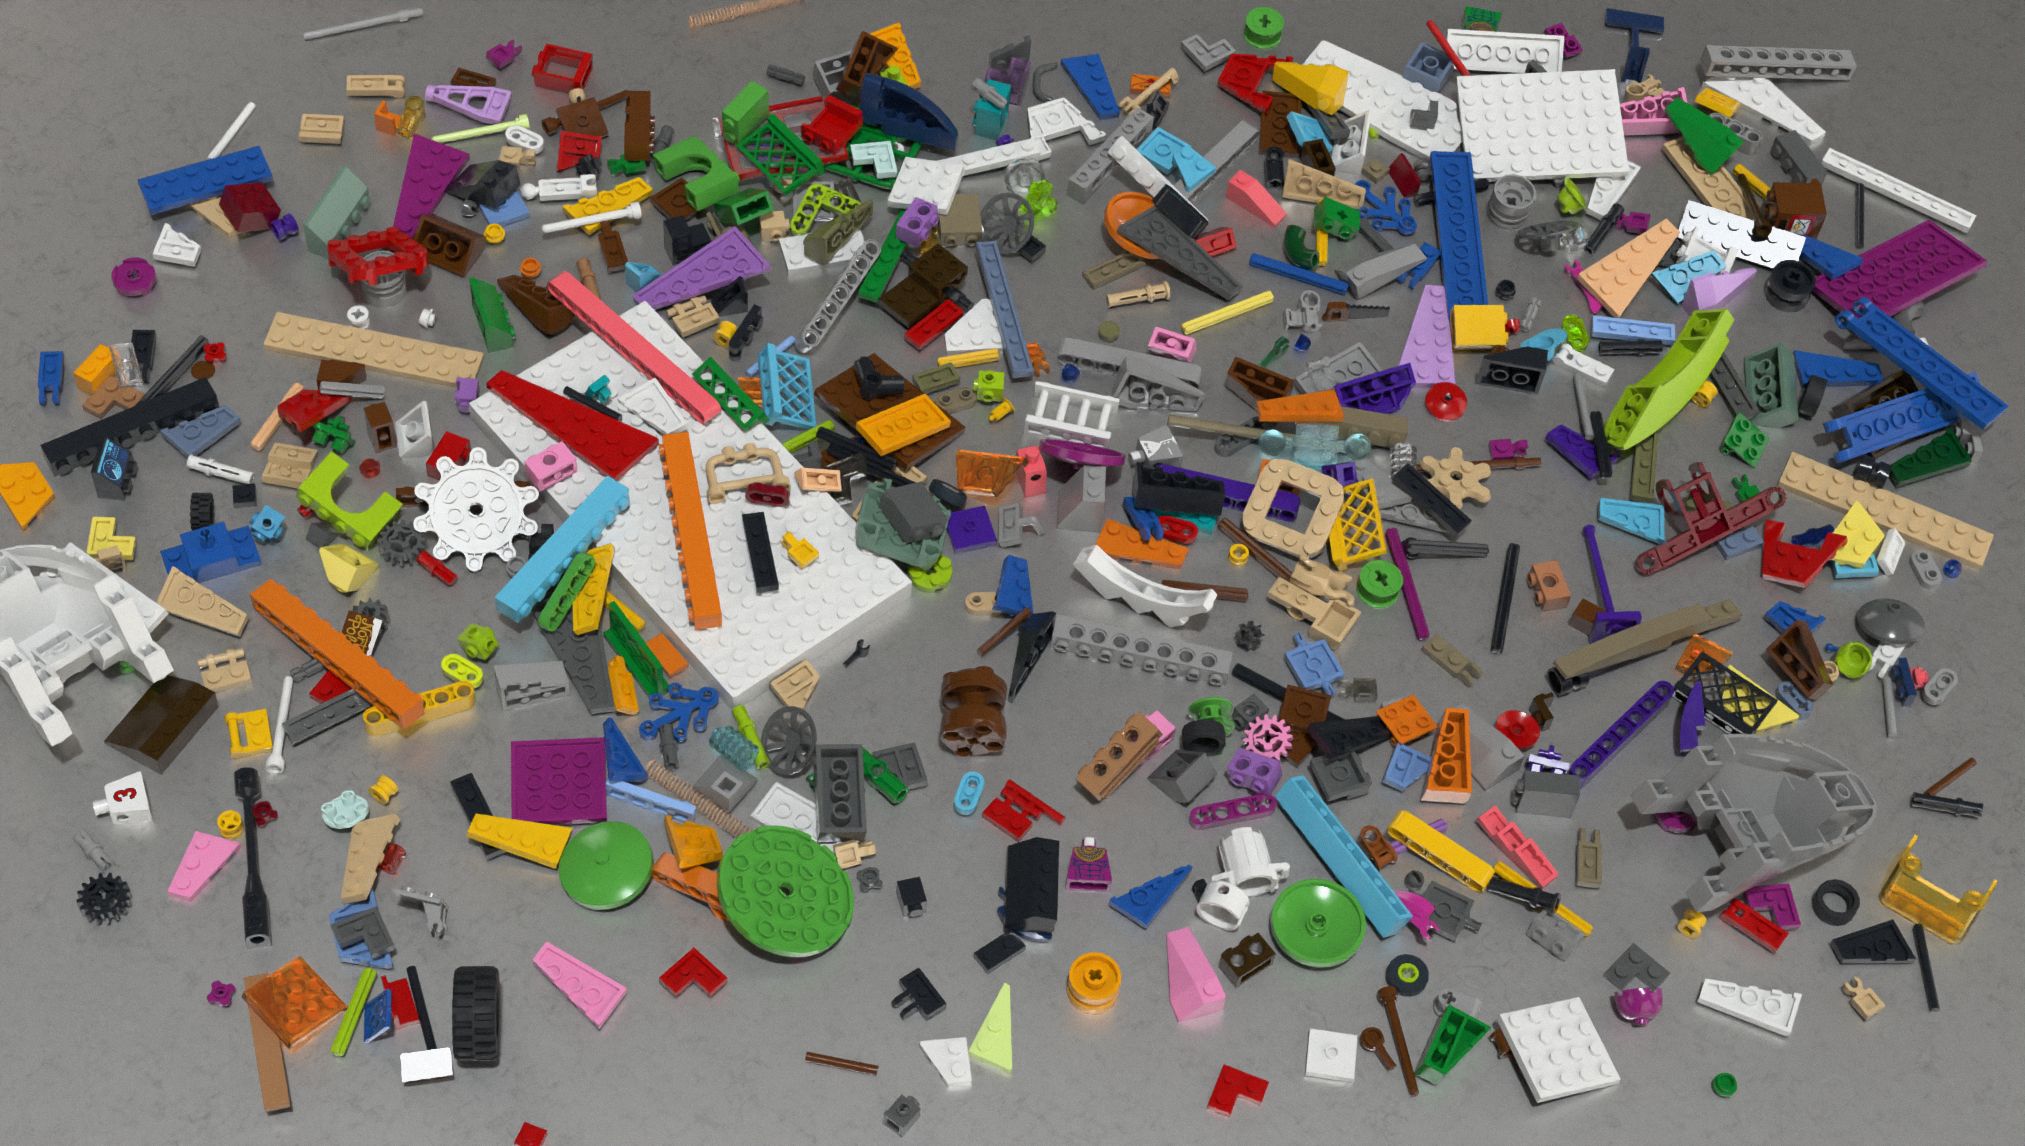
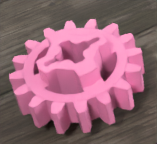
(1276, 737)

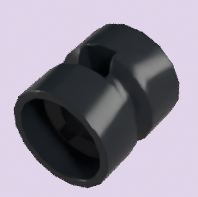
(1865, 469)
(1561, 685)

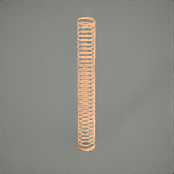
(693, 27)
(696, 799)

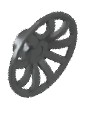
(1010, 223)
(1551, 239)
(793, 742)

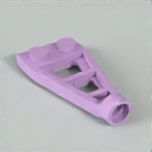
(494, 108)

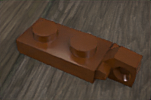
(612, 248)

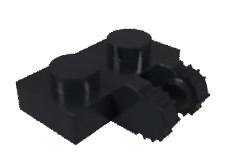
(922, 993)

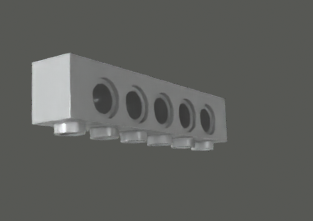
(1101, 163)

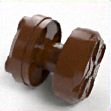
(973, 711)

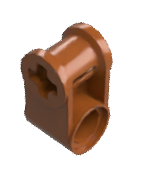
(1378, 851)

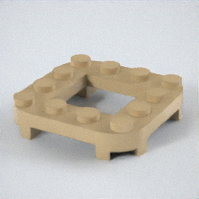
(1304, 479)

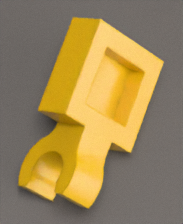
(799, 551)

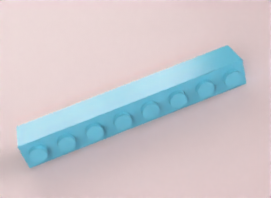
(560, 549)
(1343, 856)

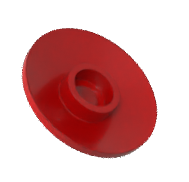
(1444, 409)
(1519, 728)

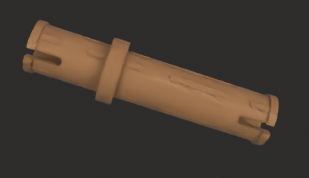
(587, 276)

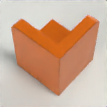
(385, 120)

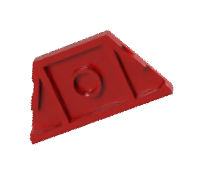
(310, 407)

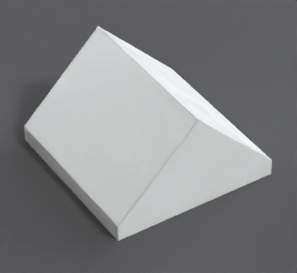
(414, 433)

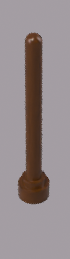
(551, 125)
(1388, 996)

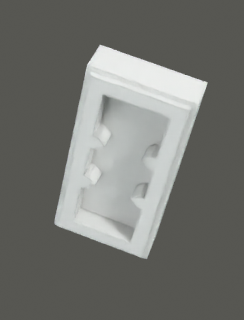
(1890, 551)

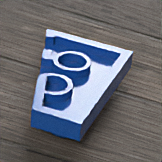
(1014, 588)

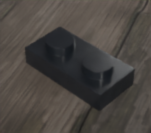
(999, 951)

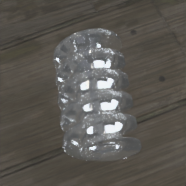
(1401, 455)

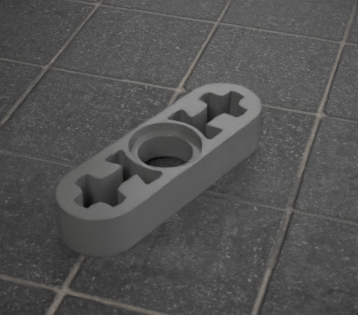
(1236, 444)

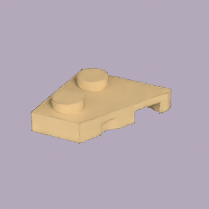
(796, 685)

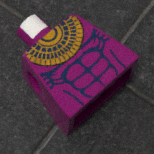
(1089, 868)

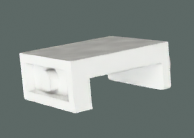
(1696, 246)

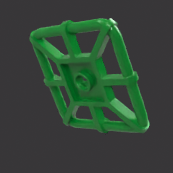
(869, 135)

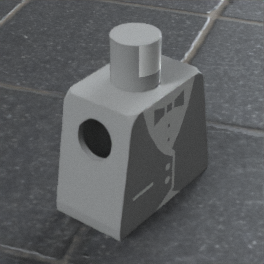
(1157, 448)

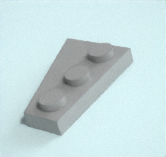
(1387, 490)

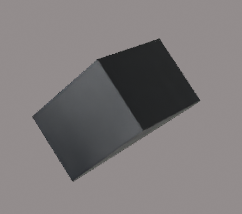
(731, 299)

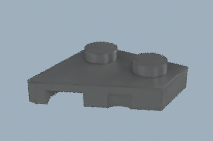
(1001, 58)

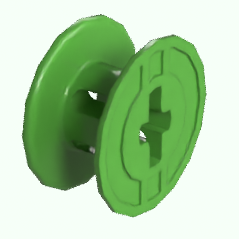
(1263, 27)
(1379, 584)
(1213, 709)

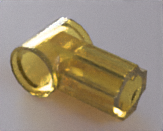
(411, 117)

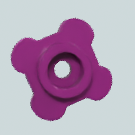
(225, 998)

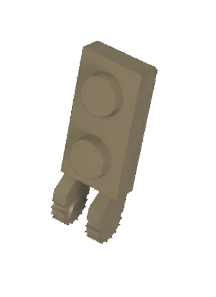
(1451, 660)
(1589, 860)

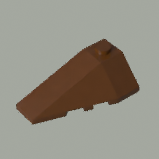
(537, 303)

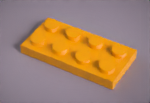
(903, 424)

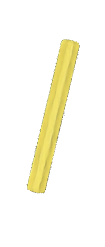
(1227, 312)

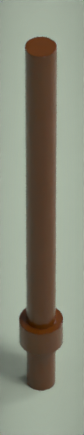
(1518, 463)

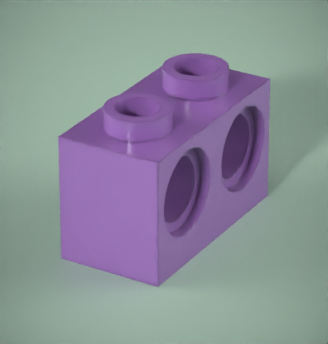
(917, 222)
(1254, 771)

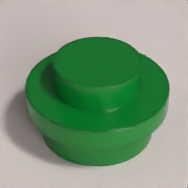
(1725, 1084)

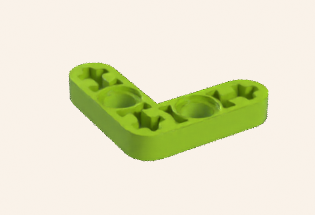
(821, 201)

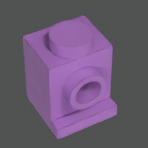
(466, 392)

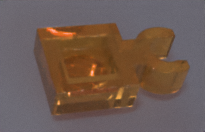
(1037, 359)

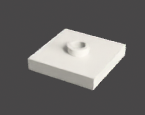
(1331, 1055)

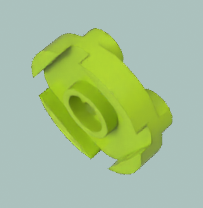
(934, 581)

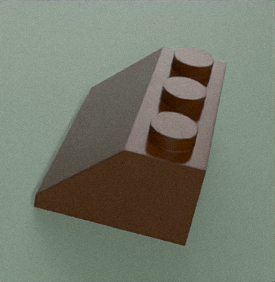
(449, 243)

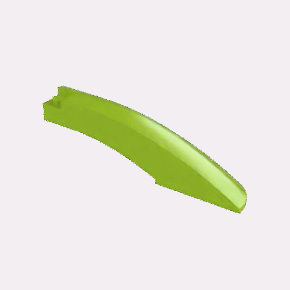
(1672, 381)

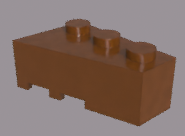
(867, 56)
(638, 126)
(1256, 383)
(1801, 659)

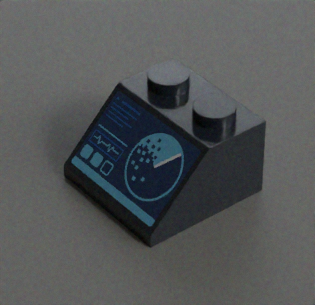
(112, 470)

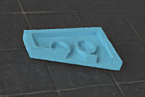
(1678, 276)
(1634, 517)

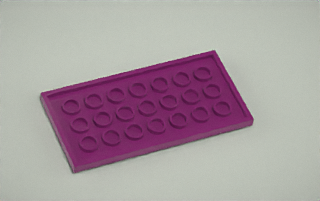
(1902, 271)

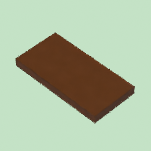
(1275, 126)

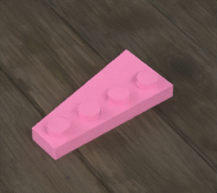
(584, 986)

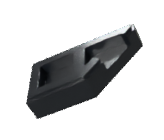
(1157, 107)

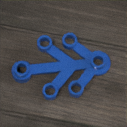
(1405, 224)
(680, 710)

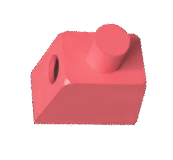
(1035, 467)

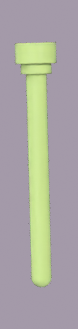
(522, 121)

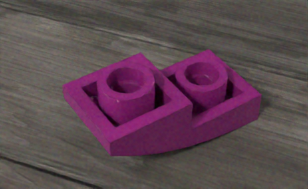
(1571, 45)

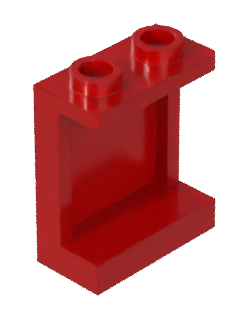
(833, 125)

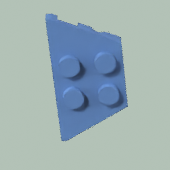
(358, 952)

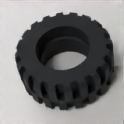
(476, 1013)

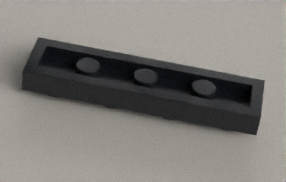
(1432, 500)
(760, 552)
(473, 803)

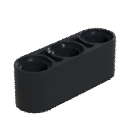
(1180, 211)

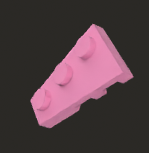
(201, 861)

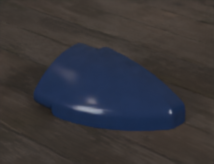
(905, 112)

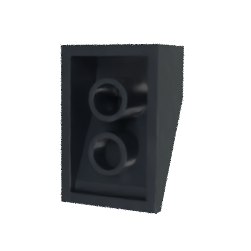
(486, 183)
(1514, 370)

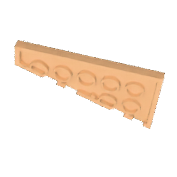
(1624, 272)

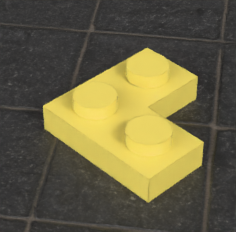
(103, 536)

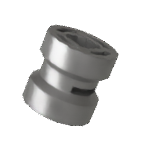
(1423, 170)

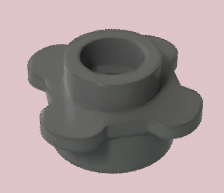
(869, 872)

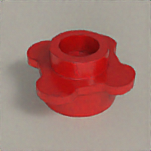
(211, 355)

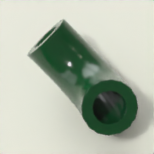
(1296, 249)

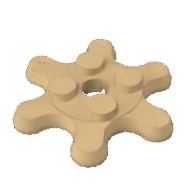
(1467, 472)

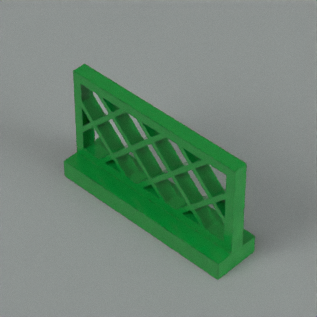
(795, 147)
(637, 655)

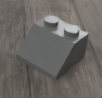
(1183, 775)

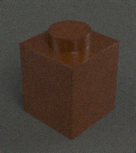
(1584, 616)

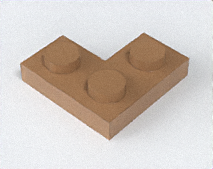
(109, 395)

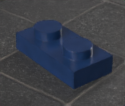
(1904, 683)

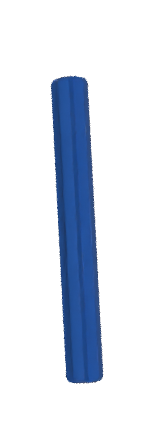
(1298, 273)

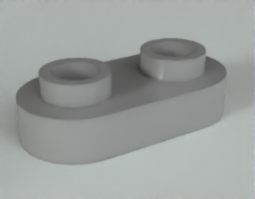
(1924, 566)
(1938, 687)

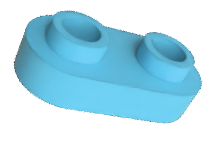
(968, 794)

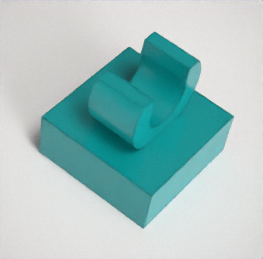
(599, 389)

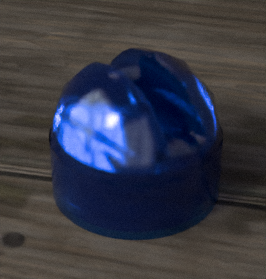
(1303, 343)
(1070, 373)
(1955, 572)

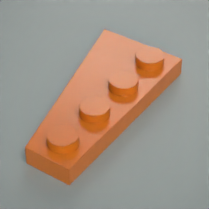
(1308, 407)
(1126, 543)

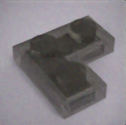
(850, 469)

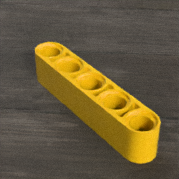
(433, 710)
(1440, 851)

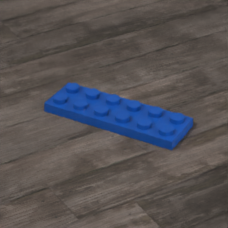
(203, 179)

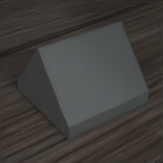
(320, 535)

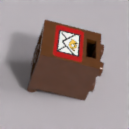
(1796, 207)

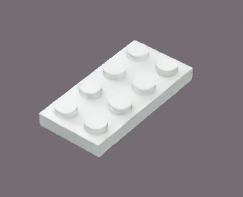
(796, 262)

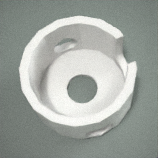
(1214, 901)

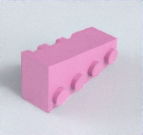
(1649, 116)

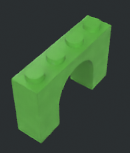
(695, 155)

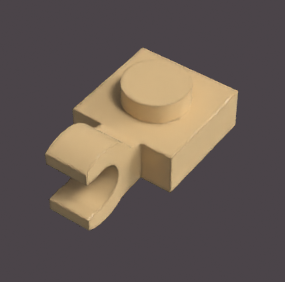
(516, 156)
(850, 852)

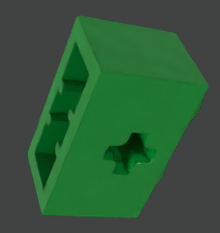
(1336, 218)

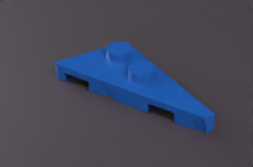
(620, 758)
(1146, 901)

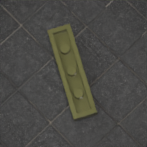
(1644, 469)

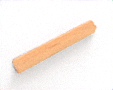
(273, 421)

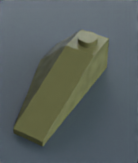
(833, 235)

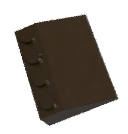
(1886, 389)
(163, 722)

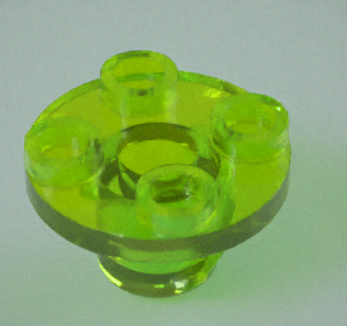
(1040, 199)

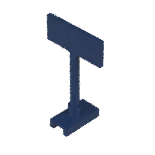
(1636, 56)

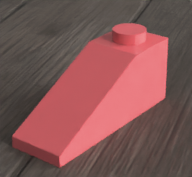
(1254, 198)

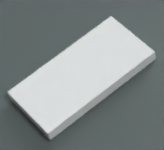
(790, 810)

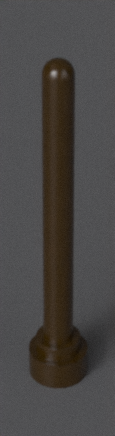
(1762, 226)

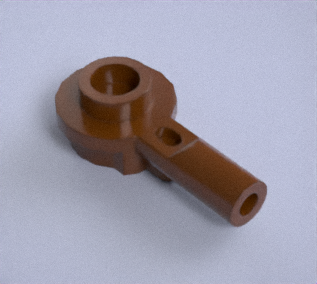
(1373, 1040)

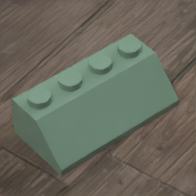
(336, 212)
(1772, 386)

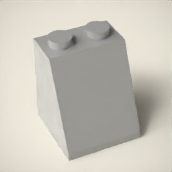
(1082, 500)

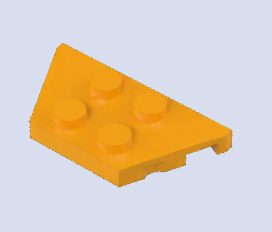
(24, 491)
(692, 843)

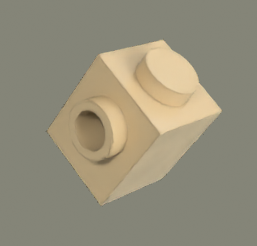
(773, 226)

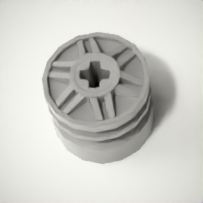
(1511, 201)
(389, 288)

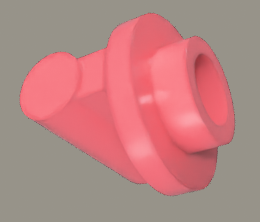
(1919, 677)

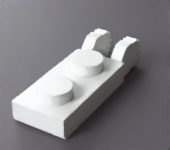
(1886, 656)

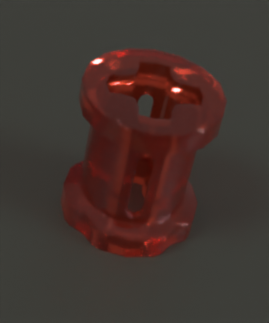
(392, 857)

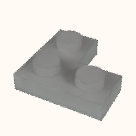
(1207, 56)

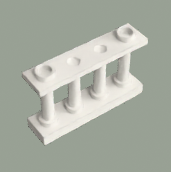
(1060, 430)

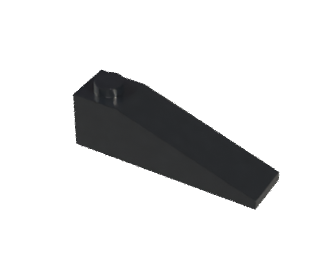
(1033, 640)

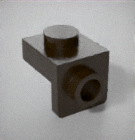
(1540, 711)

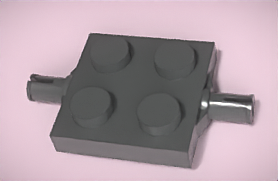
(1450, 911)

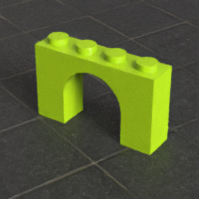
(360, 527)

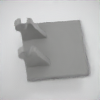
(433, 905)

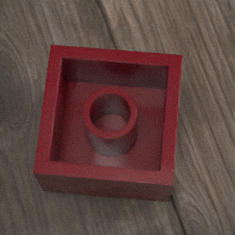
(249, 206)

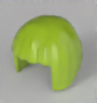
(1853, 659)

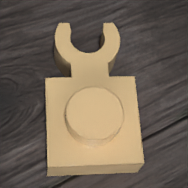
(1864, 1001)

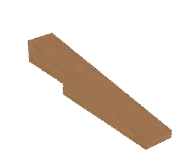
(268, 1058)

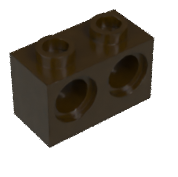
(1250, 963)

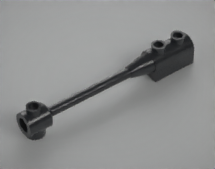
(254, 900)

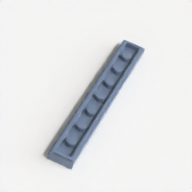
(1004, 309)

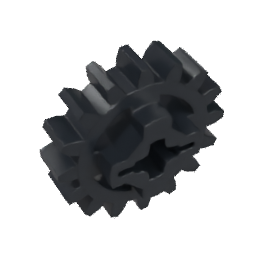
(115, 895)

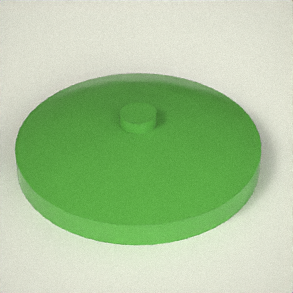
(606, 865)
(1318, 923)

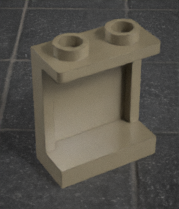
(962, 223)

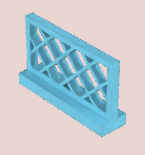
(772, 385)

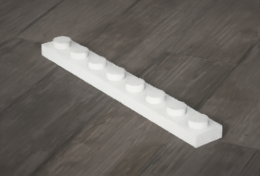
(1898, 190)

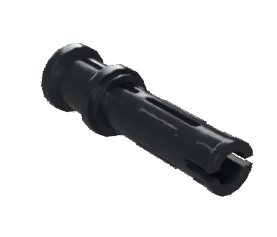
(1535, 896)

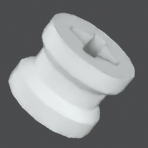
(363, 317)

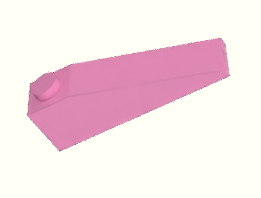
(1191, 979)

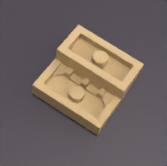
(289, 465)

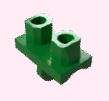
(341, 439)

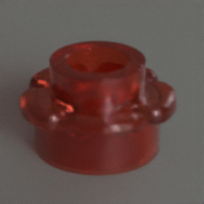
(370, 468)

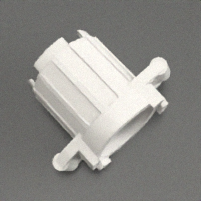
(1249, 864)

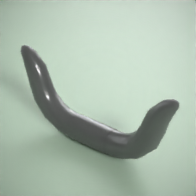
(1037, 81)

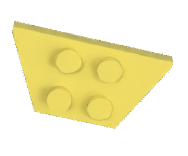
(1862, 537)
(1779, 714)

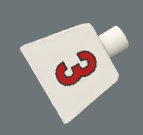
(125, 800)

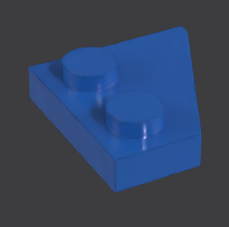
(1784, 615)

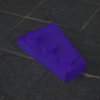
(1577, 450)

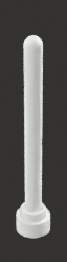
(632, 211)
(275, 762)

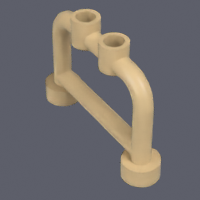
(751, 453)

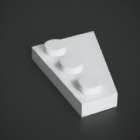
(654, 407)

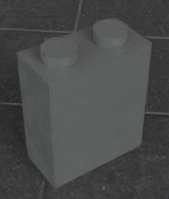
(913, 512)
(1546, 794)

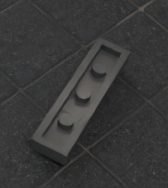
(1734, 388)
(324, 716)

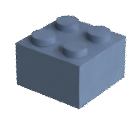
(1429, 68)

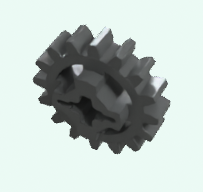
(401, 542)

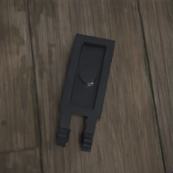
(144, 345)

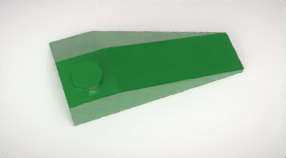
(1706, 136)

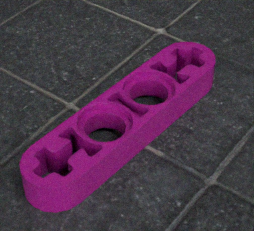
(1234, 815)

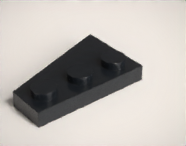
(1874, 945)

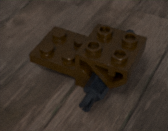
(928, 285)

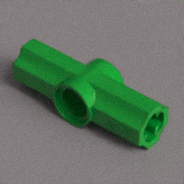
(886, 781)

